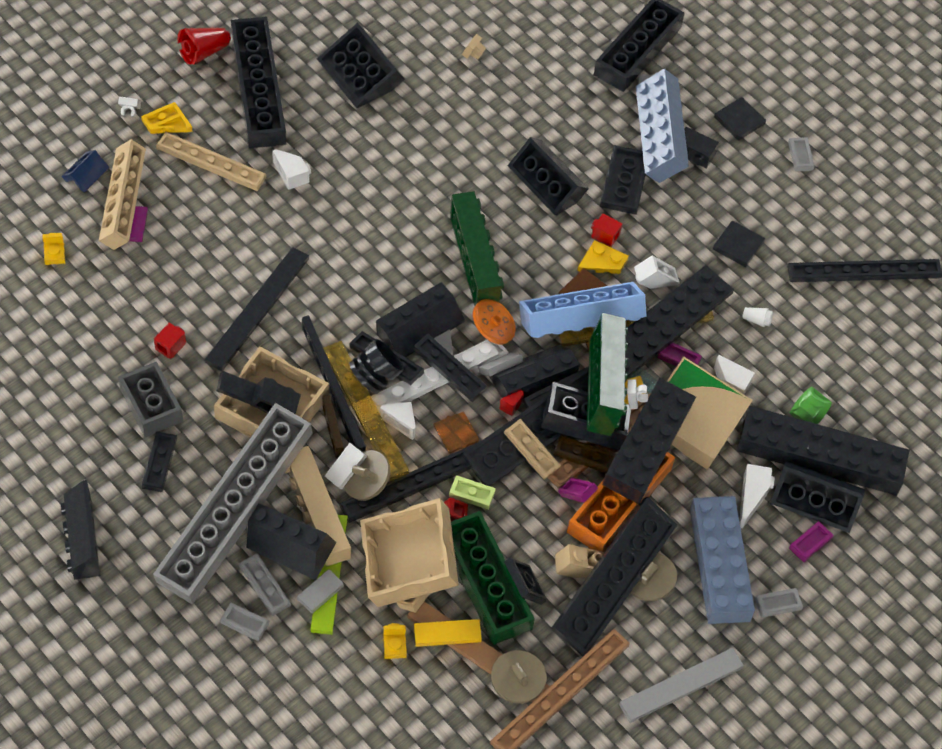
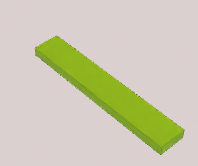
(324, 616)

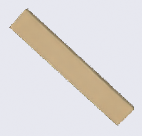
(211, 161)

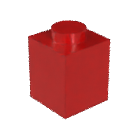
(606, 230)
(170, 340)

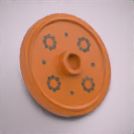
(494, 321)

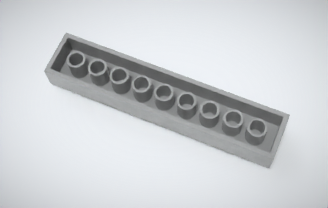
(232, 502)

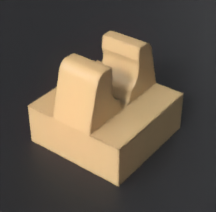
(474, 48)

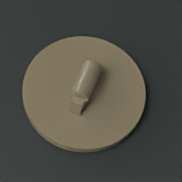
(369, 477)
(656, 580)
(518, 676)

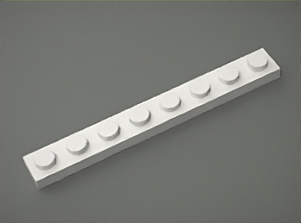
(431, 378)

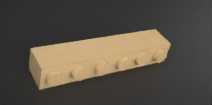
(317, 504)

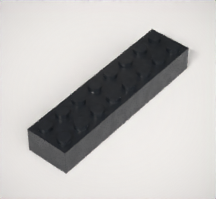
(258, 82)
(824, 450)

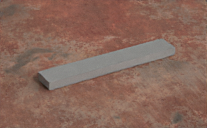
(681, 685)

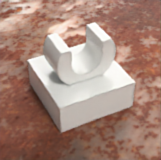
(129, 103)
(634, 394)

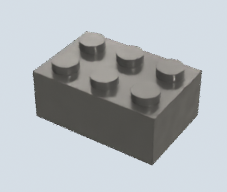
(150, 399)

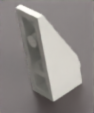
(754, 490)

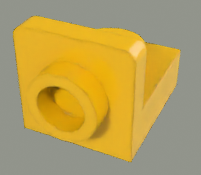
(54, 248)
(394, 641)

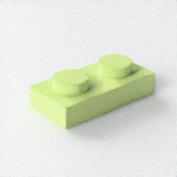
(472, 492)

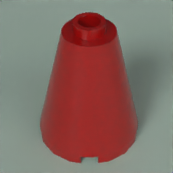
(201, 43)

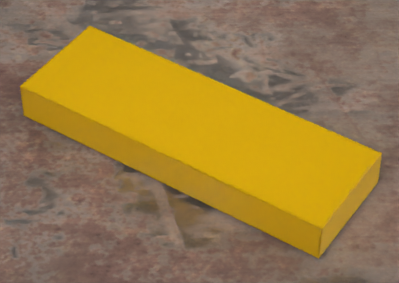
(447, 632)

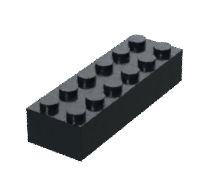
(638, 44)
(649, 441)

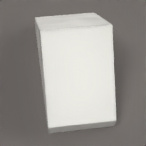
(400, 417)

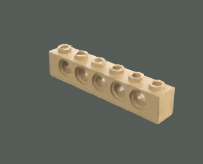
(122, 195)

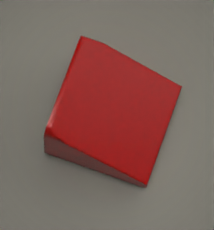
(511, 403)
(456, 508)

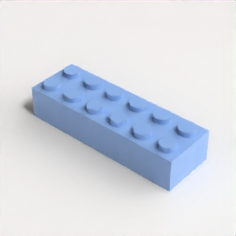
(581, 309)

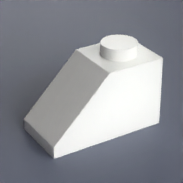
(291, 169)
(656, 273)
(733, 374)

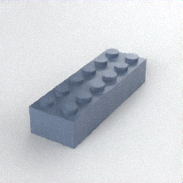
(661, 126)
(721, 560)

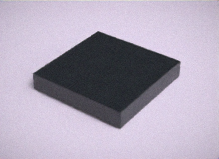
(740, 118)
(738, 243)
(525, 581)

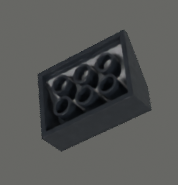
(360, 67)

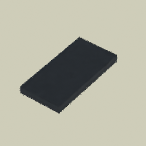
(624, 180)

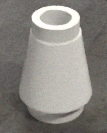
(759, 316)

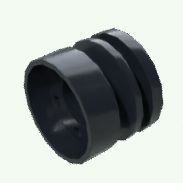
(376, 366)

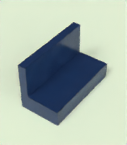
(86, 170)

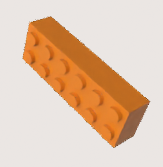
(607, 512)

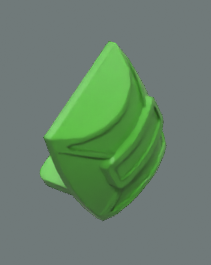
(811, 406)

